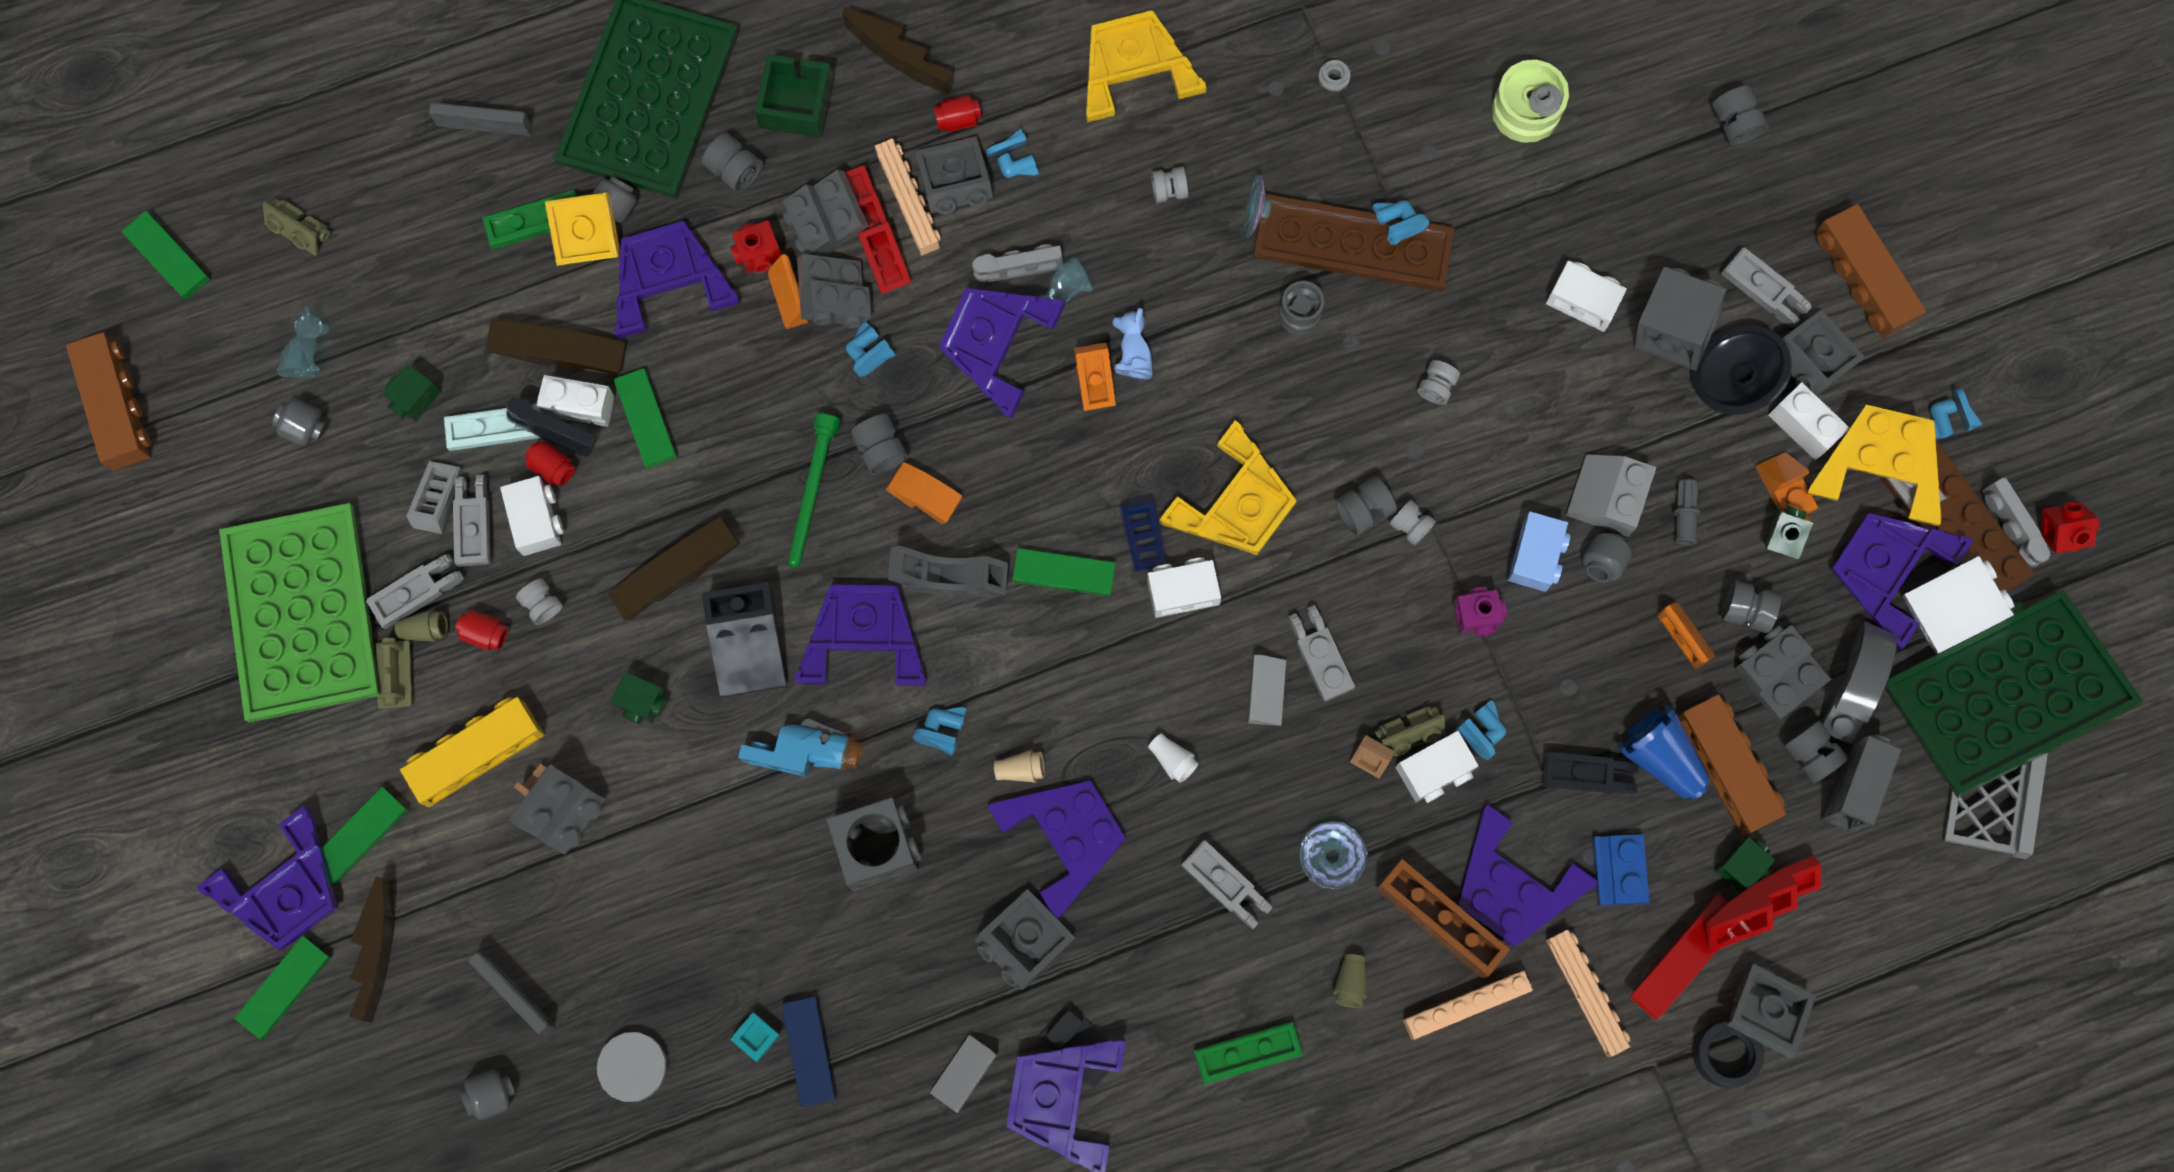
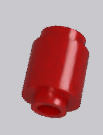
(957, 113)
(549, 463)
(481, 630)

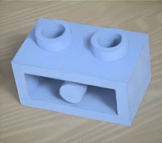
(1539, 552)

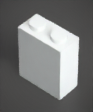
(1959, 604)

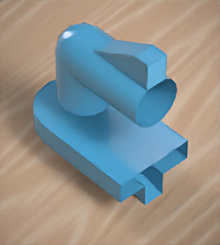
(1024, 166)
(1411, 224)
(872, 359)
(1941, 409)
(928, 735)
(1480, 742)

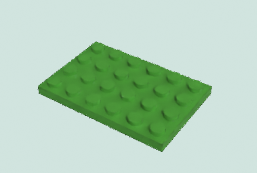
(299, 612)

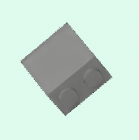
(1611, 492)

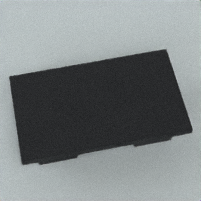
(1070, 1030)

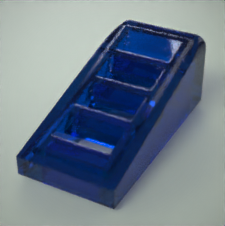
(1128, 526)

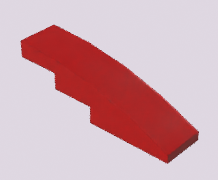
(877, 238)
(1755, 908)
(1678, 964)

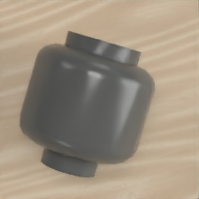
(621, 197)
(298, 422)
(1607, 557)
(486, 1094)

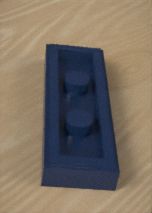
(808, 1051)

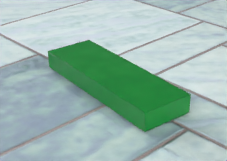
(520, 222)
(165, 255)
(645, 418)
(1063, 572)
(361, 833)
(283, 988)
(1248, 1053)

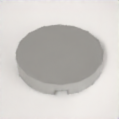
(631, 1067)

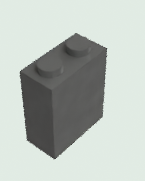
(1861, 784)

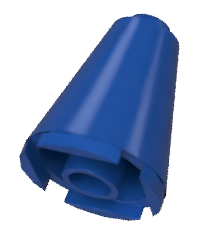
(1666, 752)

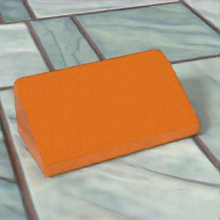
(786, 292)
(1686, 635)

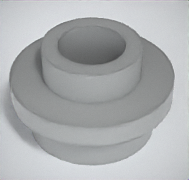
(1334, 67)
(1548, 106)

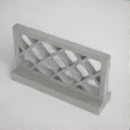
(2024, 817)

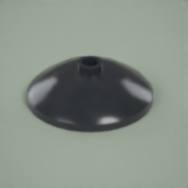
(1741, 355)

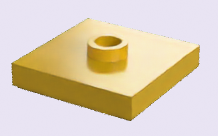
(582, 228)

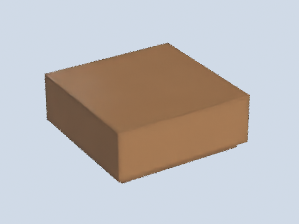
(1372, 756)

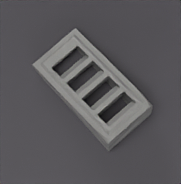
(431, 517)

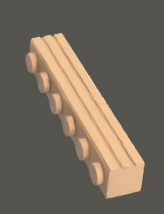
(907, 197)
(1589, 996)
(1467, 1005)

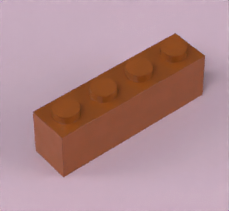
(1869, 271)
(109, 401)
(1731, 765)
(1442, 919)

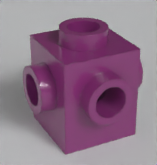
(1479, 612)

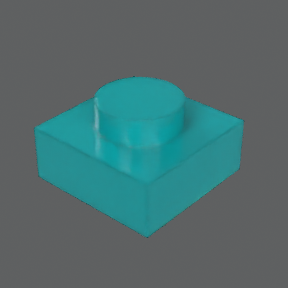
(755, 1037)

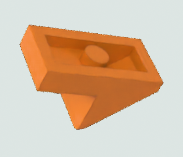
(1094, 376)
(1785, 482)

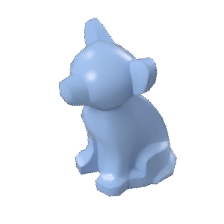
(1136, 354)

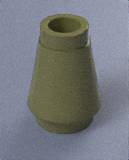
(425, 626)
(1351, 983)

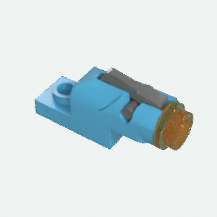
(803, 745)

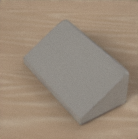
(1267, 690)
(963, 1074)

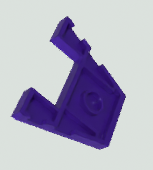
(661, 263)
(983, 333)
(1881, 559)
(861, 621)
(1077, 829)
(1503, 895)
(290, 897)
(1048, 1098)

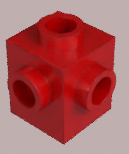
(755, 247)
(2069, 527)

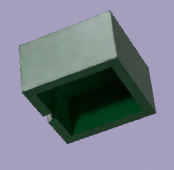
(791, 102)

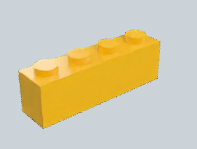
(471, 752)

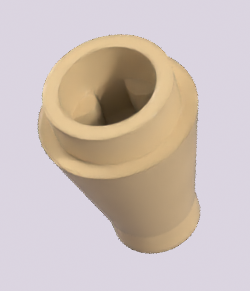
(1021, 767)

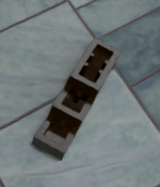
(889, 44)
(554, 346)
(673, 568)
(375, 935)

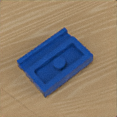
(1620, 870)

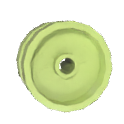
(1511, 102)

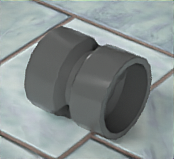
(1740, 115)
(728, 159)
(1301, 307)
(880, 447)
(1363, 507)
(1756, 608)
(1816, 752)

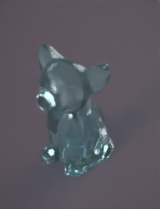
(1068, 282)
(298, 354)

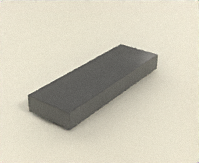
(480, 119)
(512, 993)

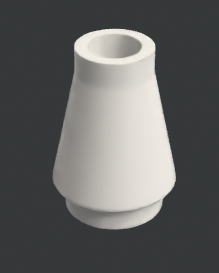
(1173, 758)

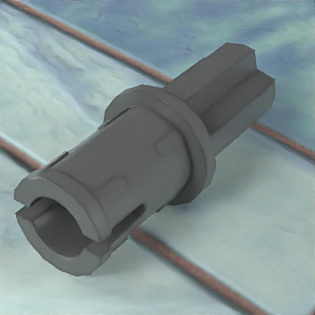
(1687, 512)

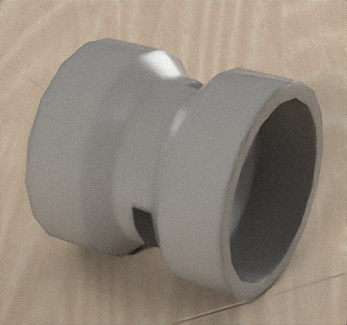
(1162, 185)
(1438, 383)
(1412, 522)
(539, 602)

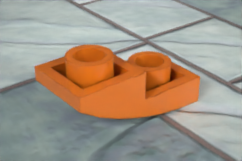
(924, 492)

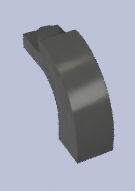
(948, 576)
(1865, 679)

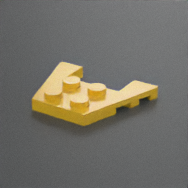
(1131, 50)
(1889, 447)
(1248, 507)

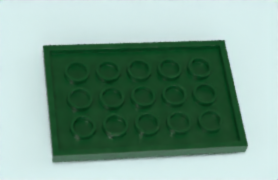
(647, 95)
(2011, 693)

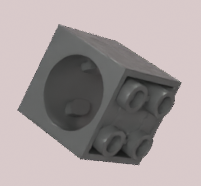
(1680, 317)
(848, 827)

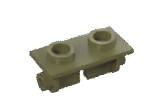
(284, 219)
(394, 673)
(1425, 727)

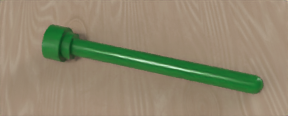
(825, 428)

